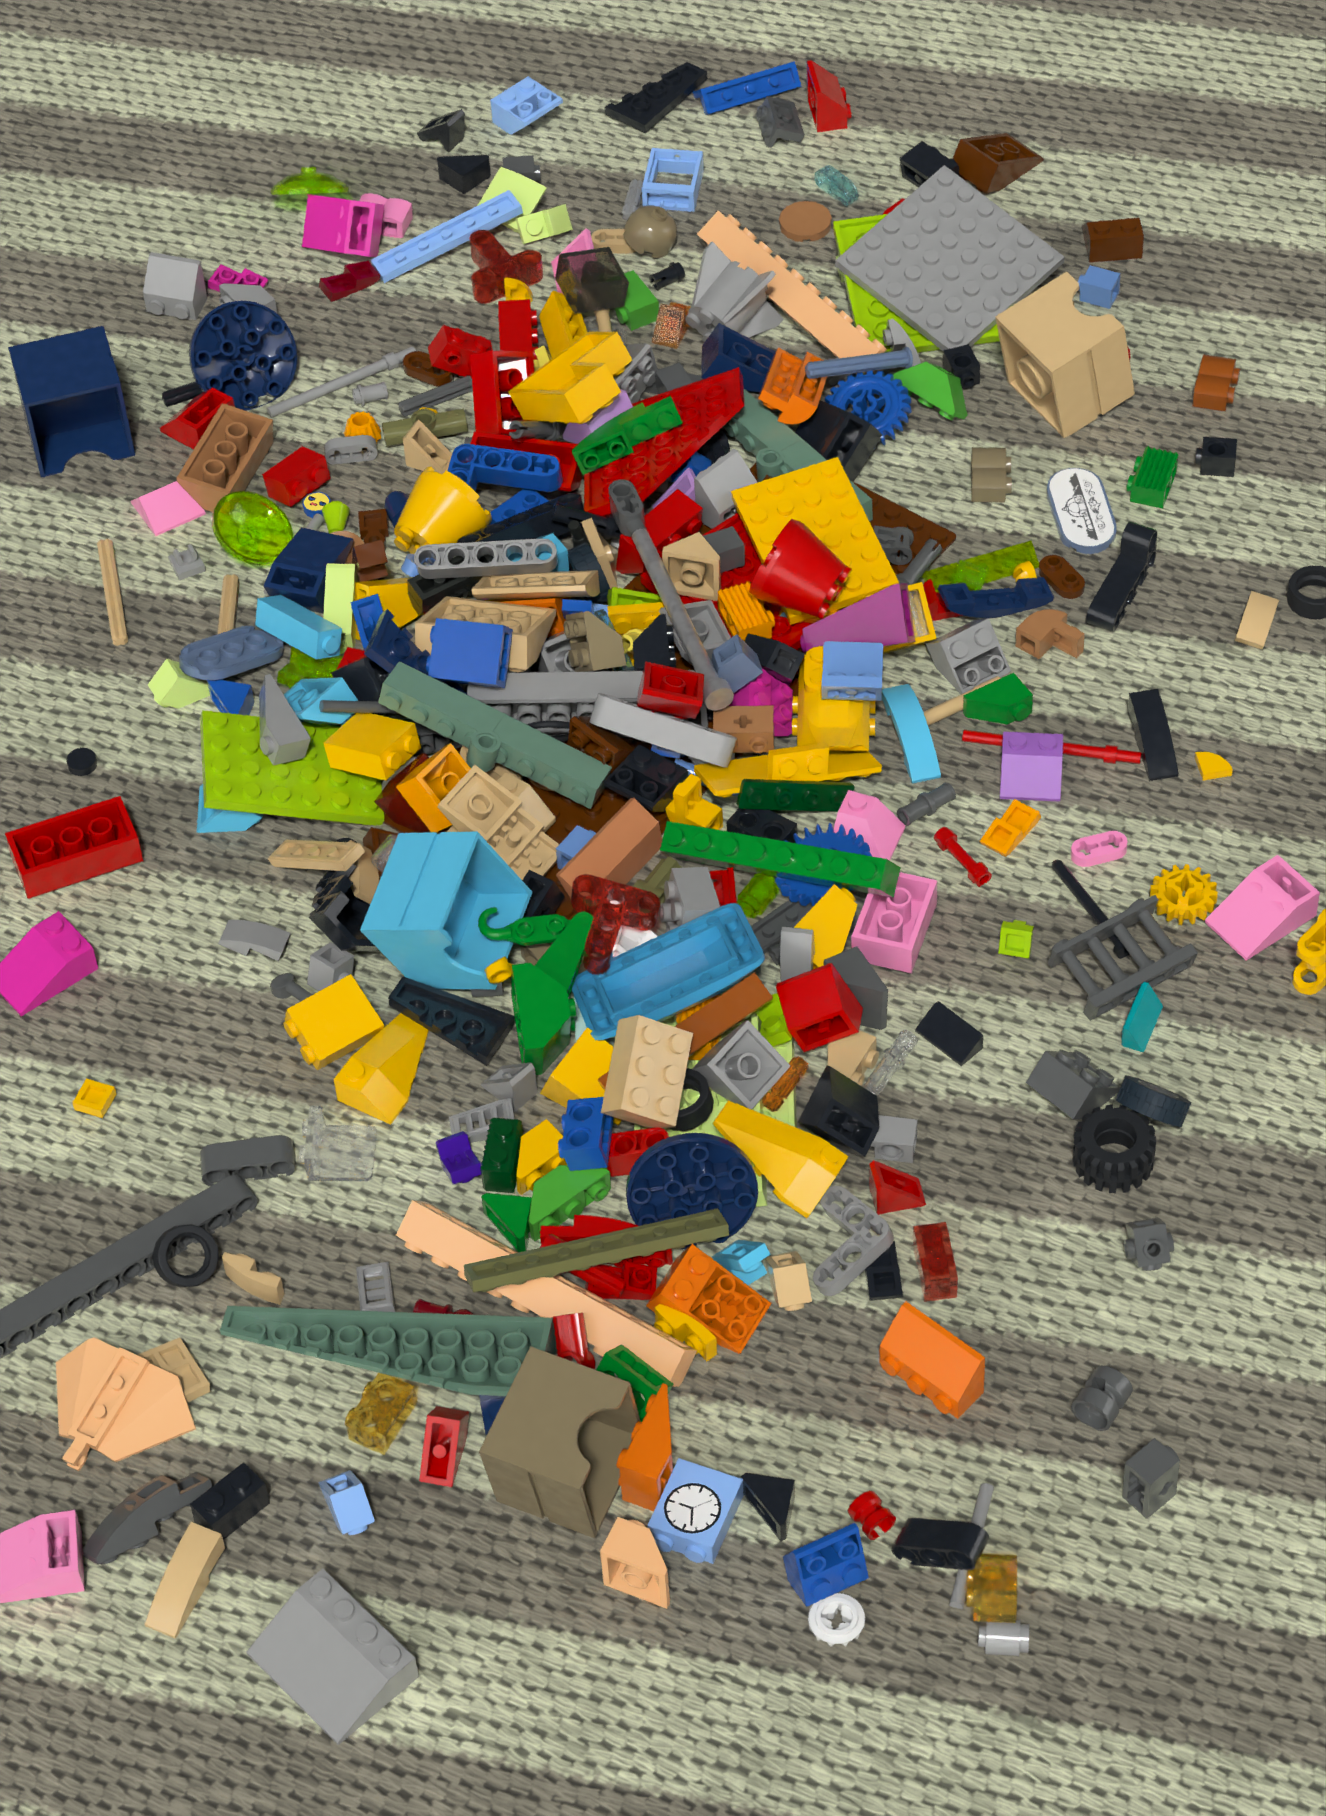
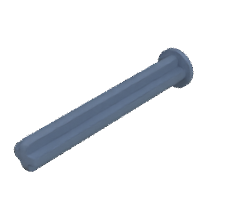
(859, 364)

